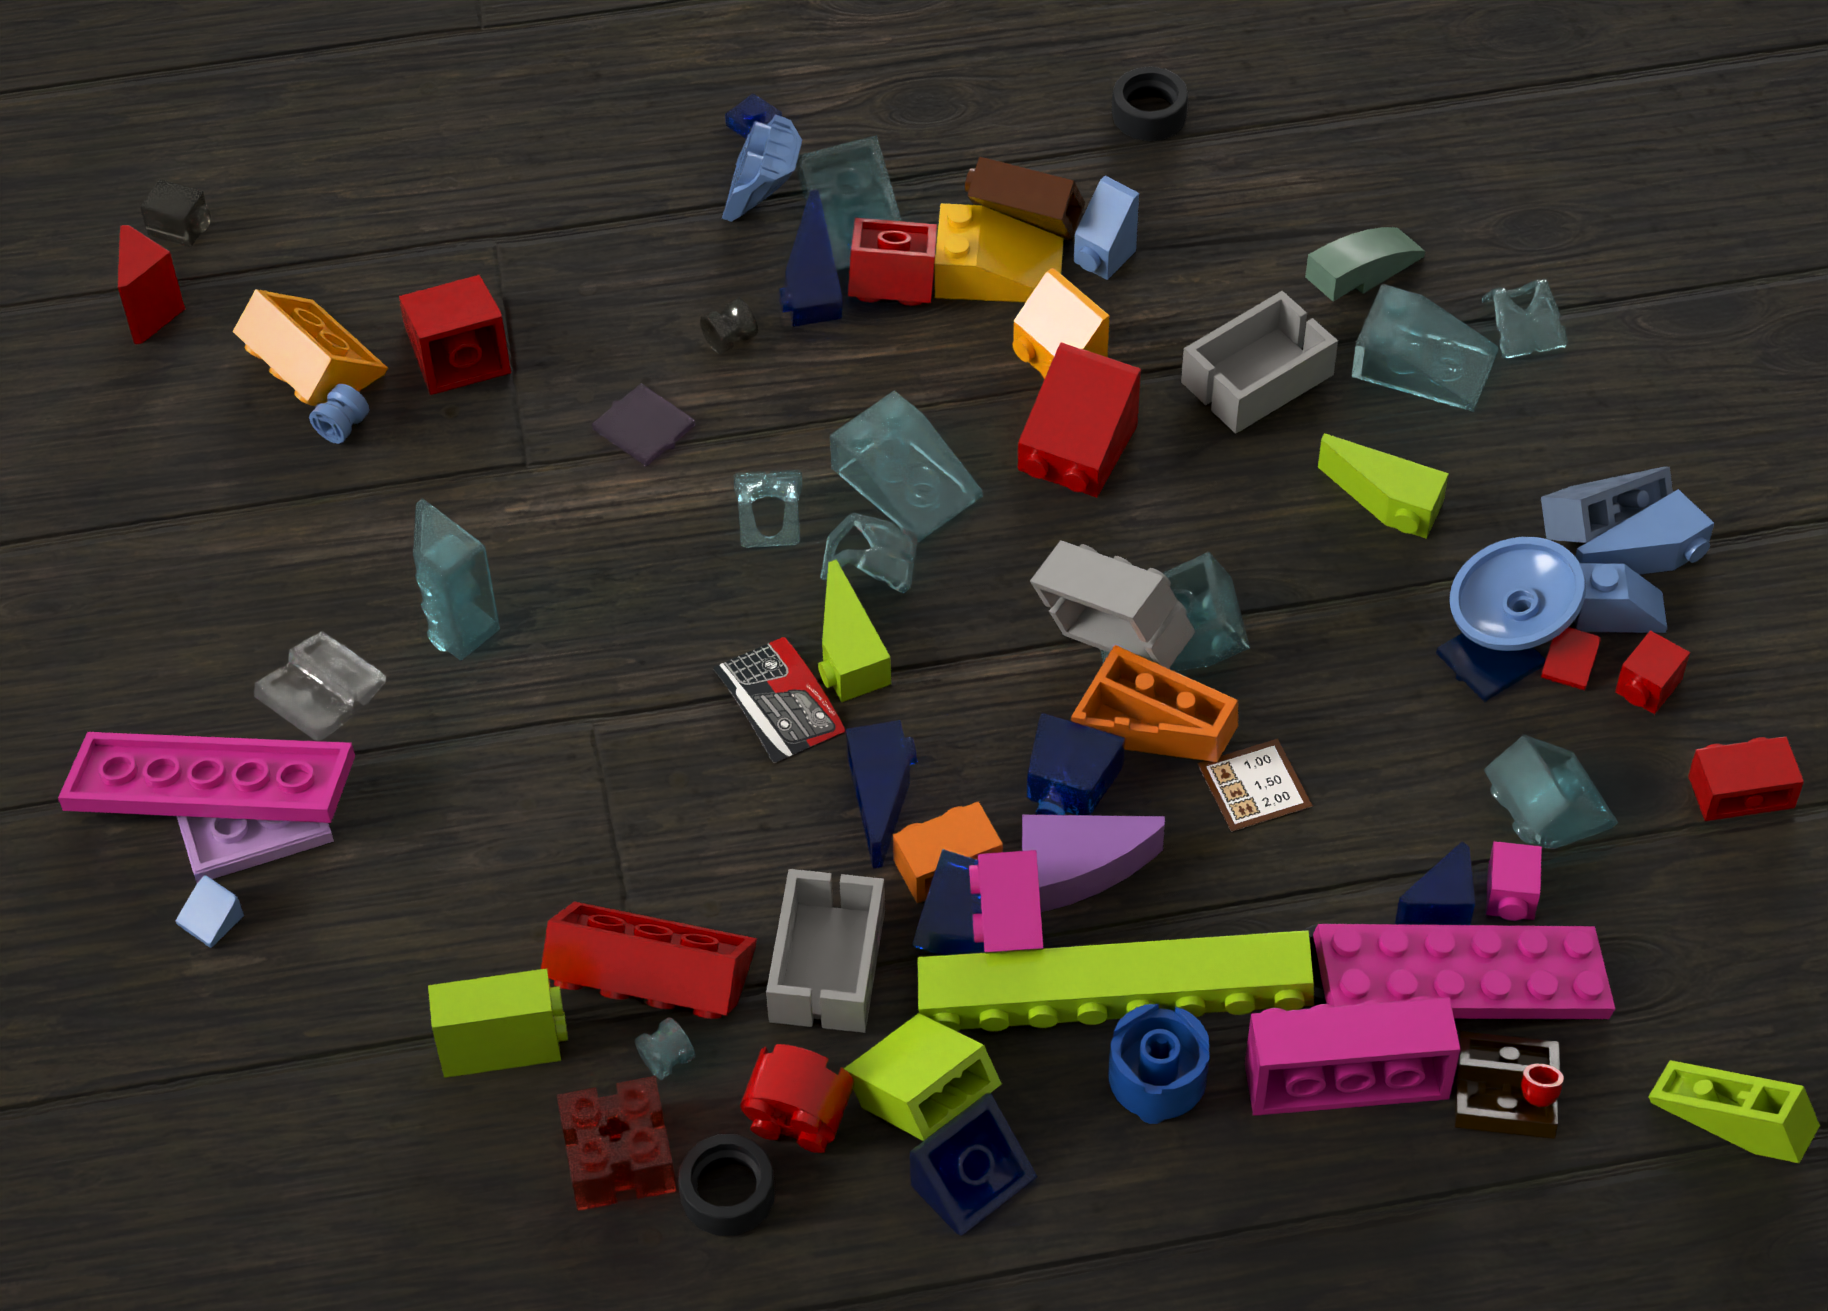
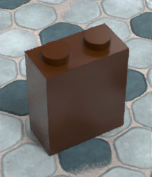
(1027, 196)

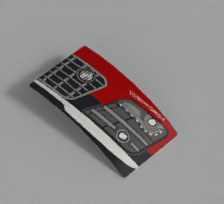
(780, 699)

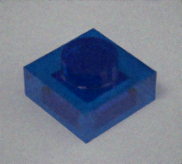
(747, 112)

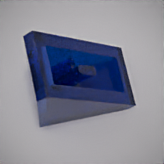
(1442, 894)

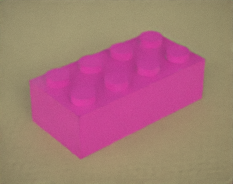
(1351, 1055)

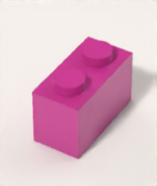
(1008, 901)

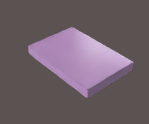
(231, 845)

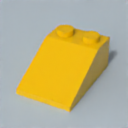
(991, 255)

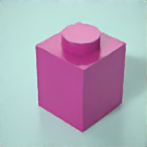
(1513, 881)

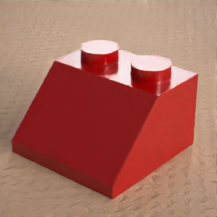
(892, 261)

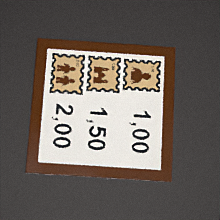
(1255, 785)

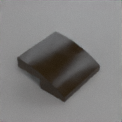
(1490, 1085)

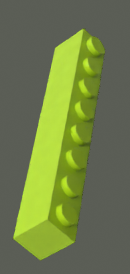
(1112, 979)

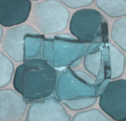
(1530, 328)
(778, 484)
(889, 554)

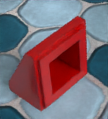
(1571, 658)

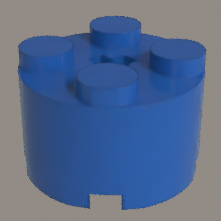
(1158, 1062)

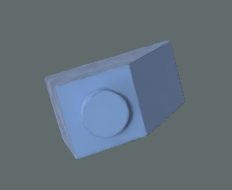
(1107, 229)
(1619, 601)

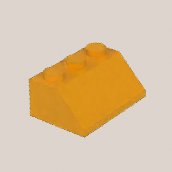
(305, 346)

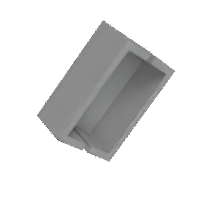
(1259, 361)
(1113, 603)
(826, 953)

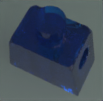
(1071, 766)

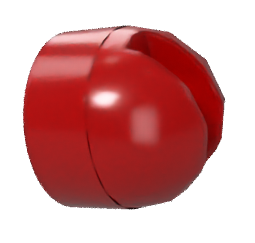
(1541, 1084)

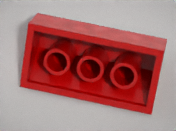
(647, 959)

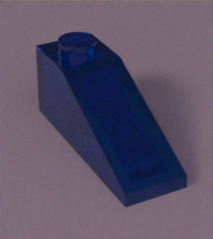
(811, 277)
(881, 777)

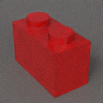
(1745, 778)

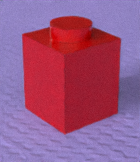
(1652, 672)

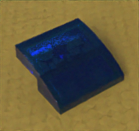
(949, 909)

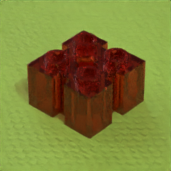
(616, 1143)

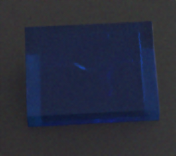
(970, 1166)

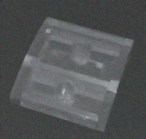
(320, 686)

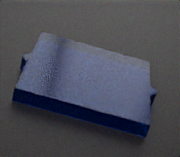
(1488, 669)

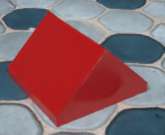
(146, 284)

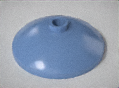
(1512, 578)

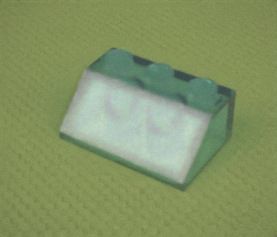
(453, 583)

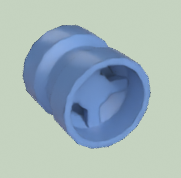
(339, 413)

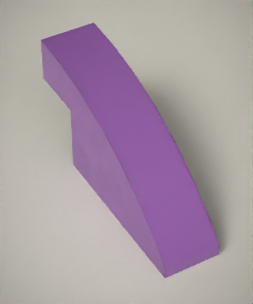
(1088, 852)

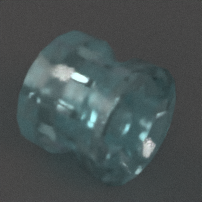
(665, 1048)

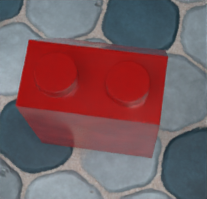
(456, 334)
(1080, 420)

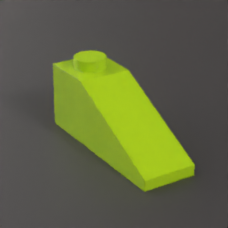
(1389, 487)
(852, 649)
(1743, 1109)

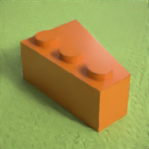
(1157, 709)

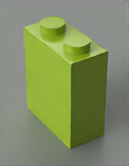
(497, 1022)
(922, 1076)

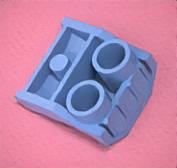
(762, 165)

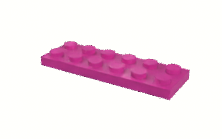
(208, 777)
(1480, 967)

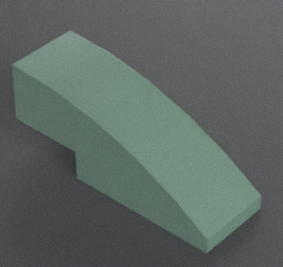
(1361, 261)

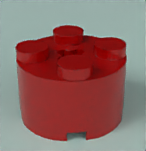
(796, 1097)

